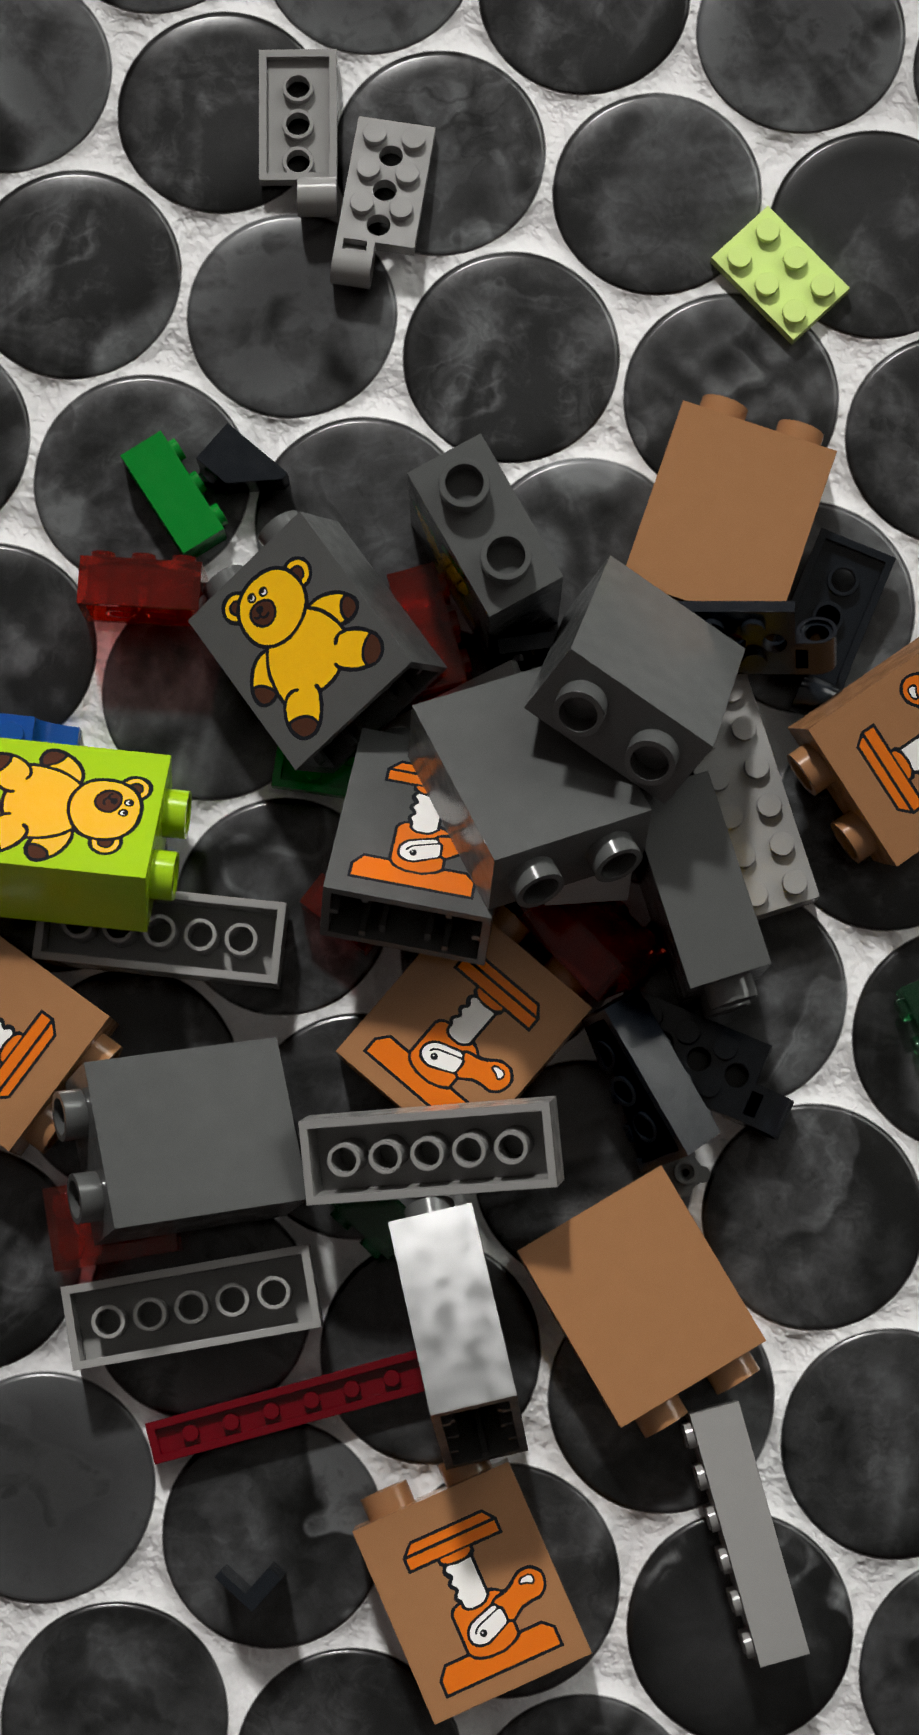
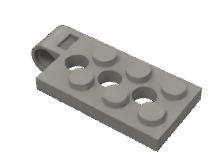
(319, 144)
(354, 245)

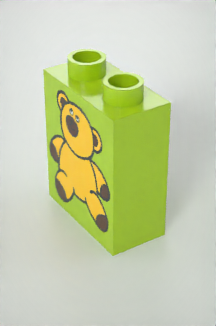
(87, 834)

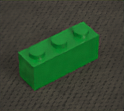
(175, 495)

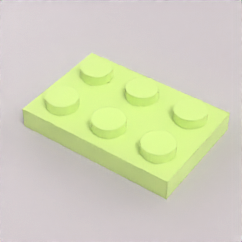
(780, 275)

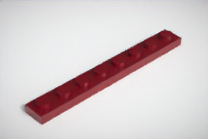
(285, 1407)

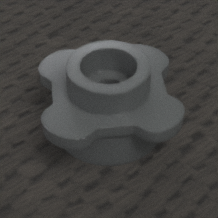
(697, 1174)

